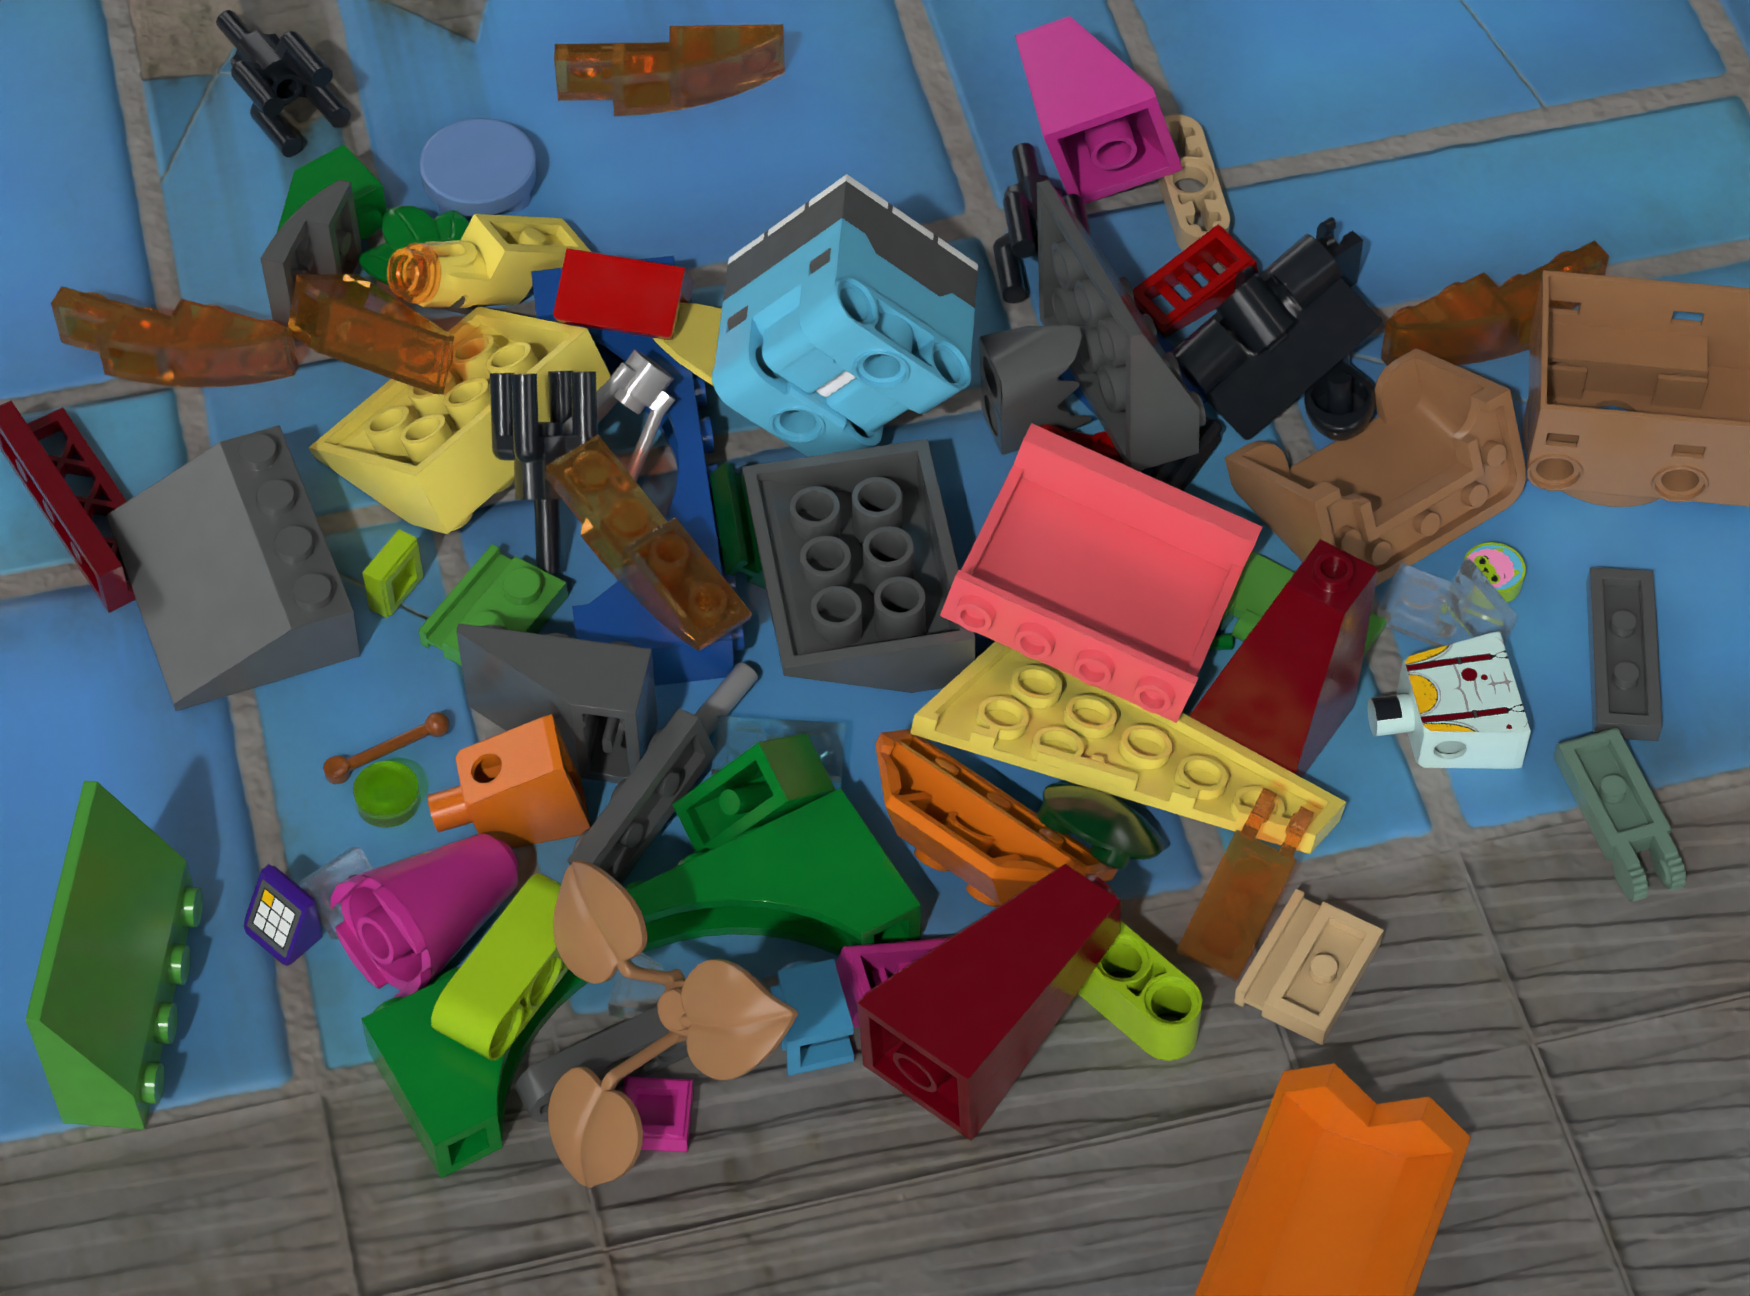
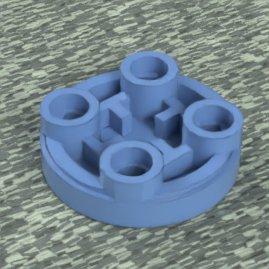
(479, 167)

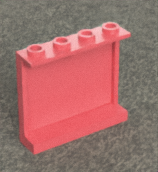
(1102, 572)

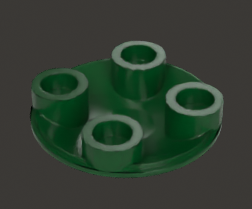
(1101, 820)

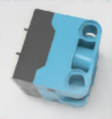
(843, 322)

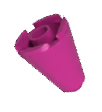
(422, 910)

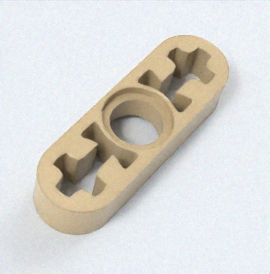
(1199, 166)

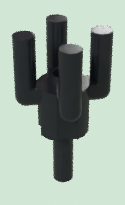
(275, 74)
(1022, 222)
(535, 444)

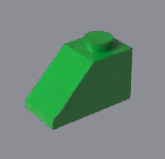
(753, 791)

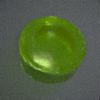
(386, 794)

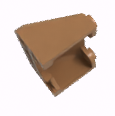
(1405, 485)

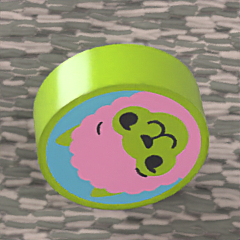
(1501, 567)

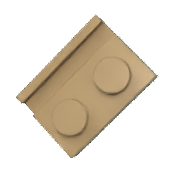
(1309, 966)

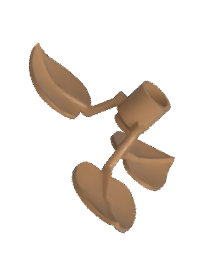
(717, 1009)

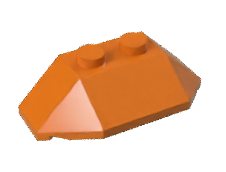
(971, 824)

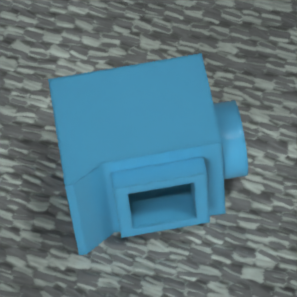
(823, 1018)

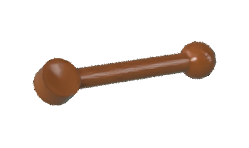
(338, 769)

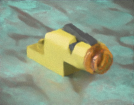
(485, 266)

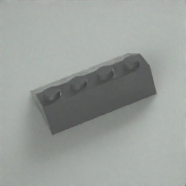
(1119, 360)
(859, 567)
(234, 572)

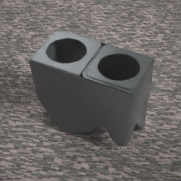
(1021, 381)

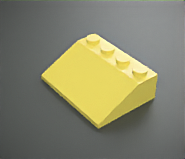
(433, 452)

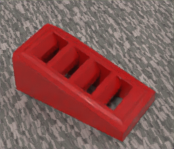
(1208, 250)

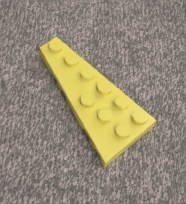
(1084, 735)

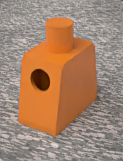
(516, 788)

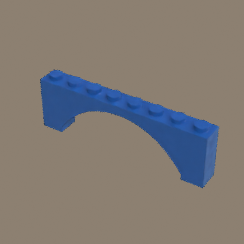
(616, 612)

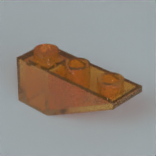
(370, 329)

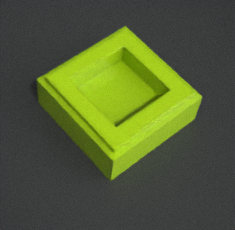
(393, 574)

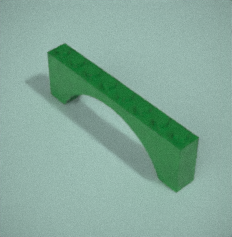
(797, 878)

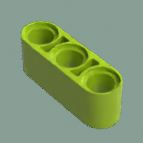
(504, 974)
(1138, 1000)

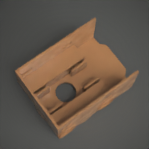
(1673, 376)

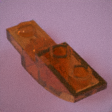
(659, 77)
(1478, 318)
(188, 349)
(642, 549)

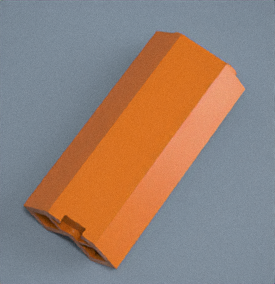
(1336, 1193)

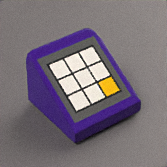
(282, 916)

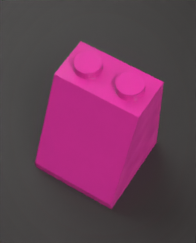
(1094, 112)

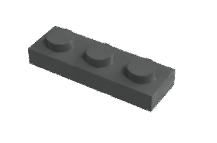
(1624, 653)
(645, 798)

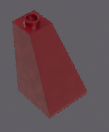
(1298, 664)
(983, 1002)

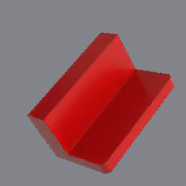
(621, 294)

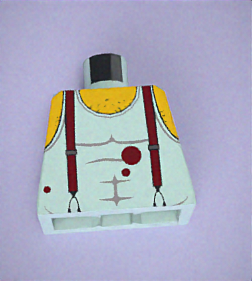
(1457, 707)

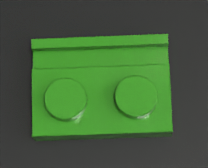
(494, 593)

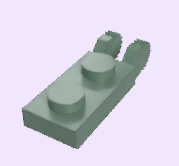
(1620, 810)

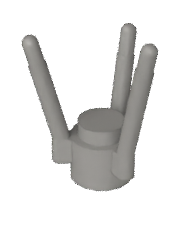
(636, 385)

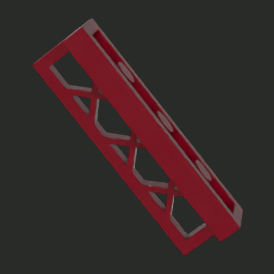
(67, 513)

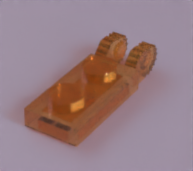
(1242, 892)

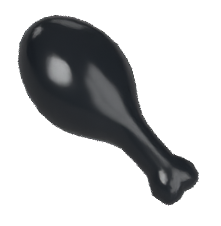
(1340, 402)

